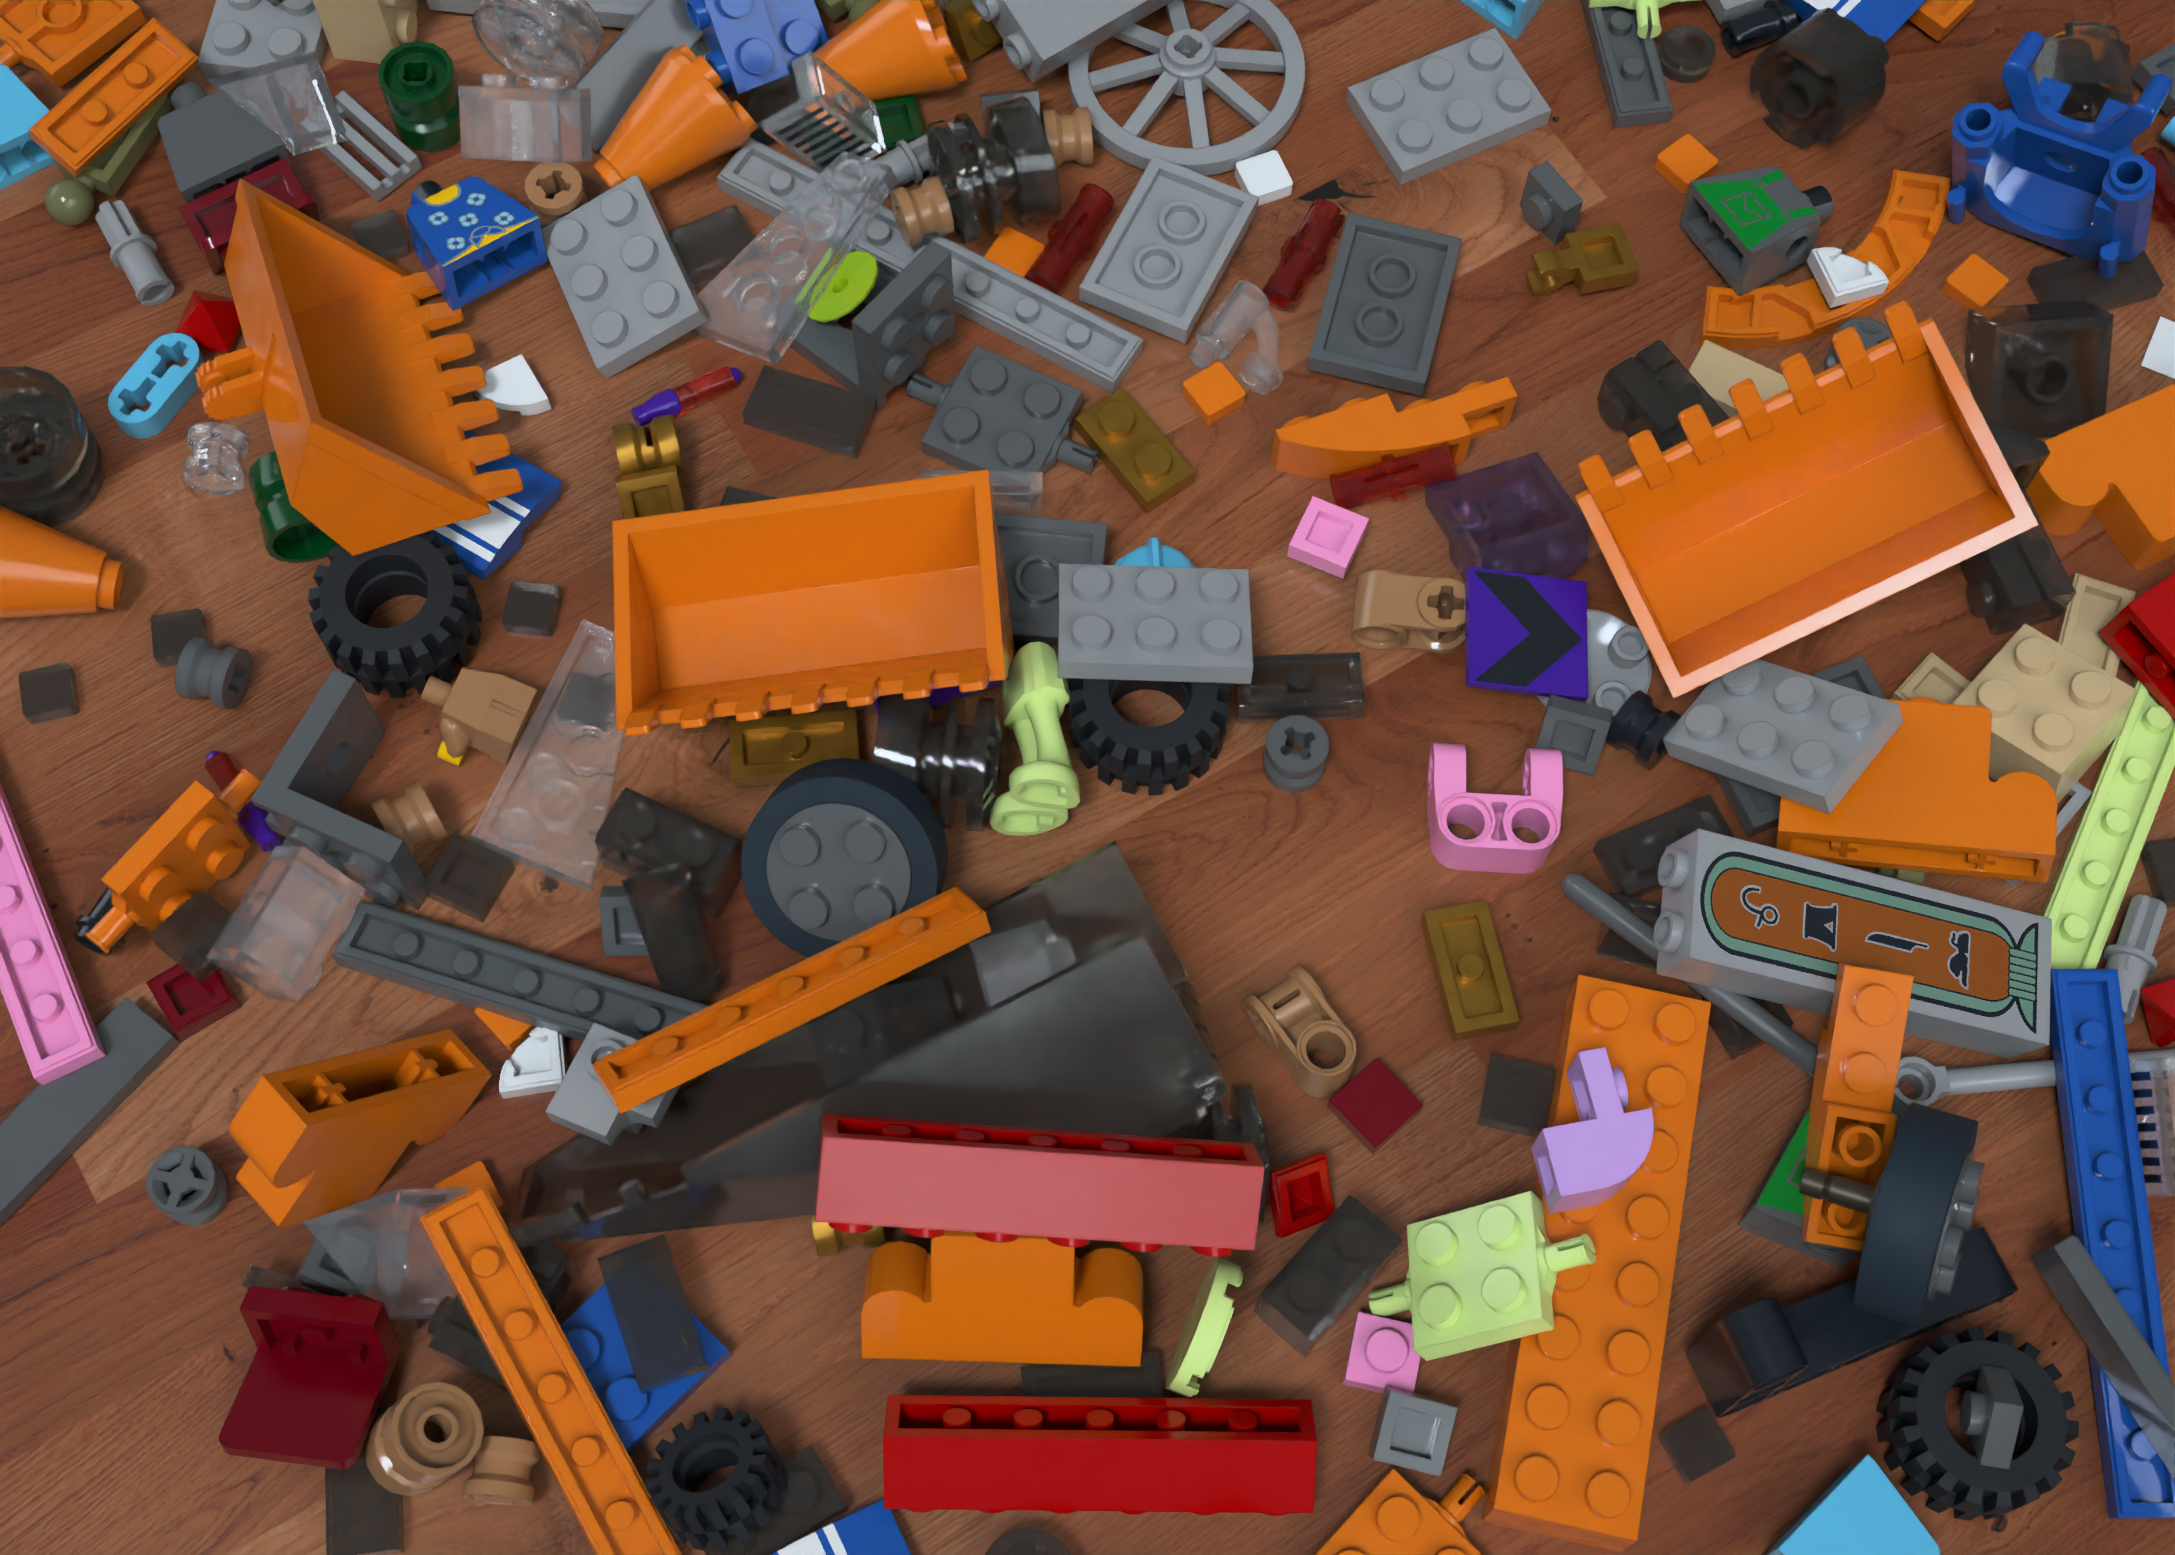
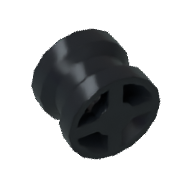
(1641, 729)

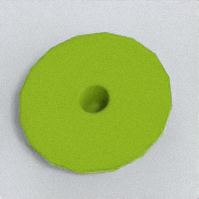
(847, 288)

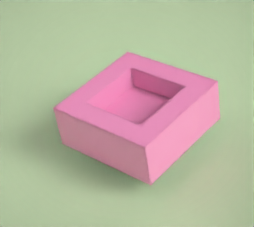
(1328, 537)
(1381, 1355)

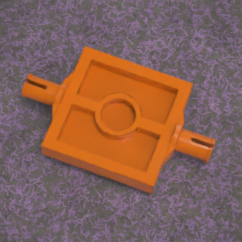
(63, 35)
(176, 859)
(1402, 1522)

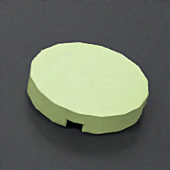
(1204, 1328)

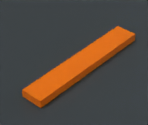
(789, 998)
(545, 1378)

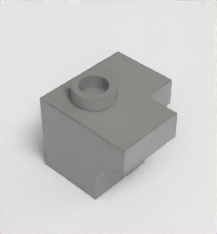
(583, 1103)

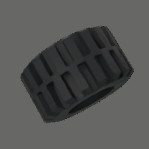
(405, 653)
(1142, 753)
(1933, 1457)

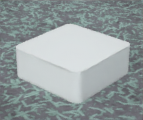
(1264, 177)

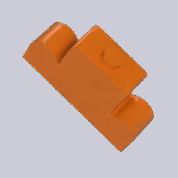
(2120, 473)
(1933, 806)
(339, 1124)
(1002, 1303)

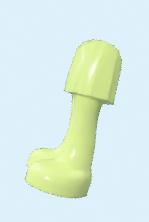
(1046, 781)

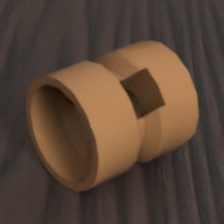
(409, 1449)

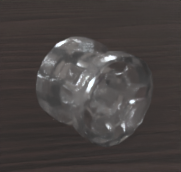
(216, 458)

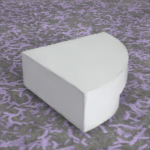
(1845, 277)
(514, 388)
(535, 1065)

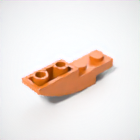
(1370, 428)
(1854, 1094)

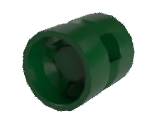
(421, 95)
(284, 529)

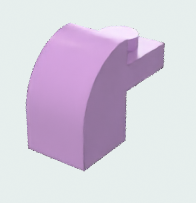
(1599, 1155)

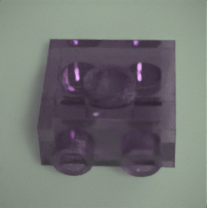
(1510, 519)

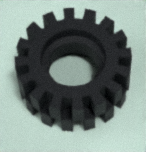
(734, 1502)

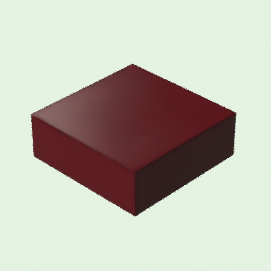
(192, 1004)
(1374, 1105)

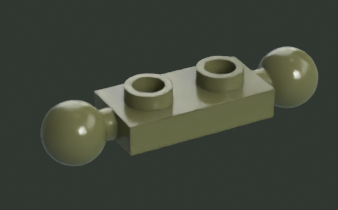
(71, 198)

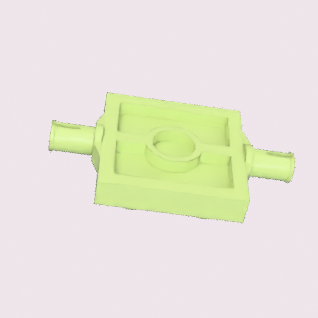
(1481, 1276)

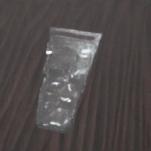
(783, 271)
(562, 768)

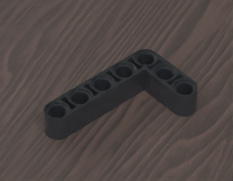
(1777, 1349)

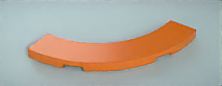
(1800, 312)

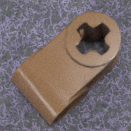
(1404, 612)
(1298, 1021)

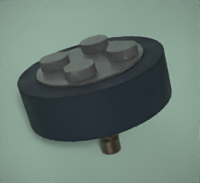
(841, 853)
(1913, 1213)

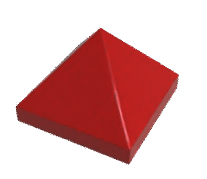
(211, 322)
(2160, 1011)
(1300, 1194)

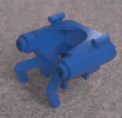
(2056, 175)

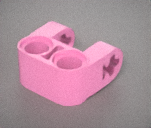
(1493, 815)

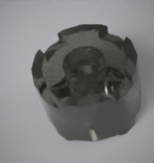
(2092, 62)
(1819, 78)

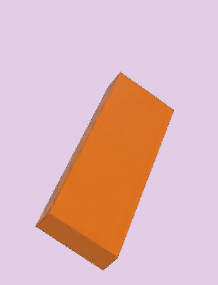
(114, 97)

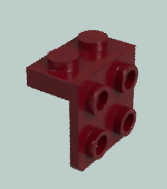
(213, 215)
(312, 1377)

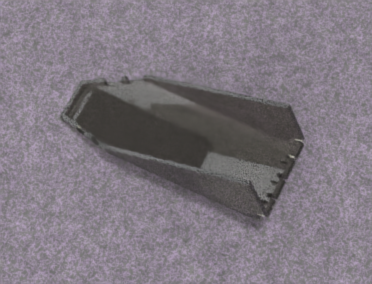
(1084, 1050)

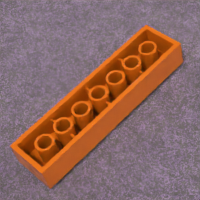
(1586, 1393)

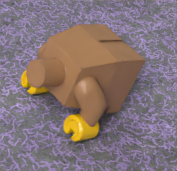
(480, 713)

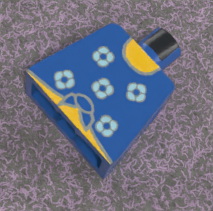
(472, 238)

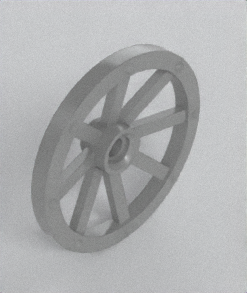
(1187, 67)

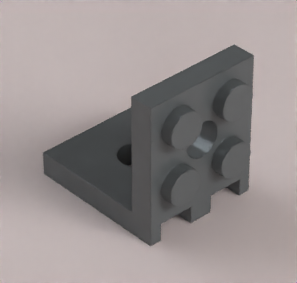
(891, 332)
(314, 779)

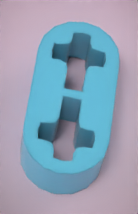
(156, 384)

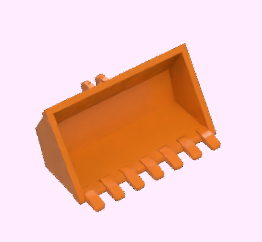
(352, 381)
(1802, 502)
(809, 602)

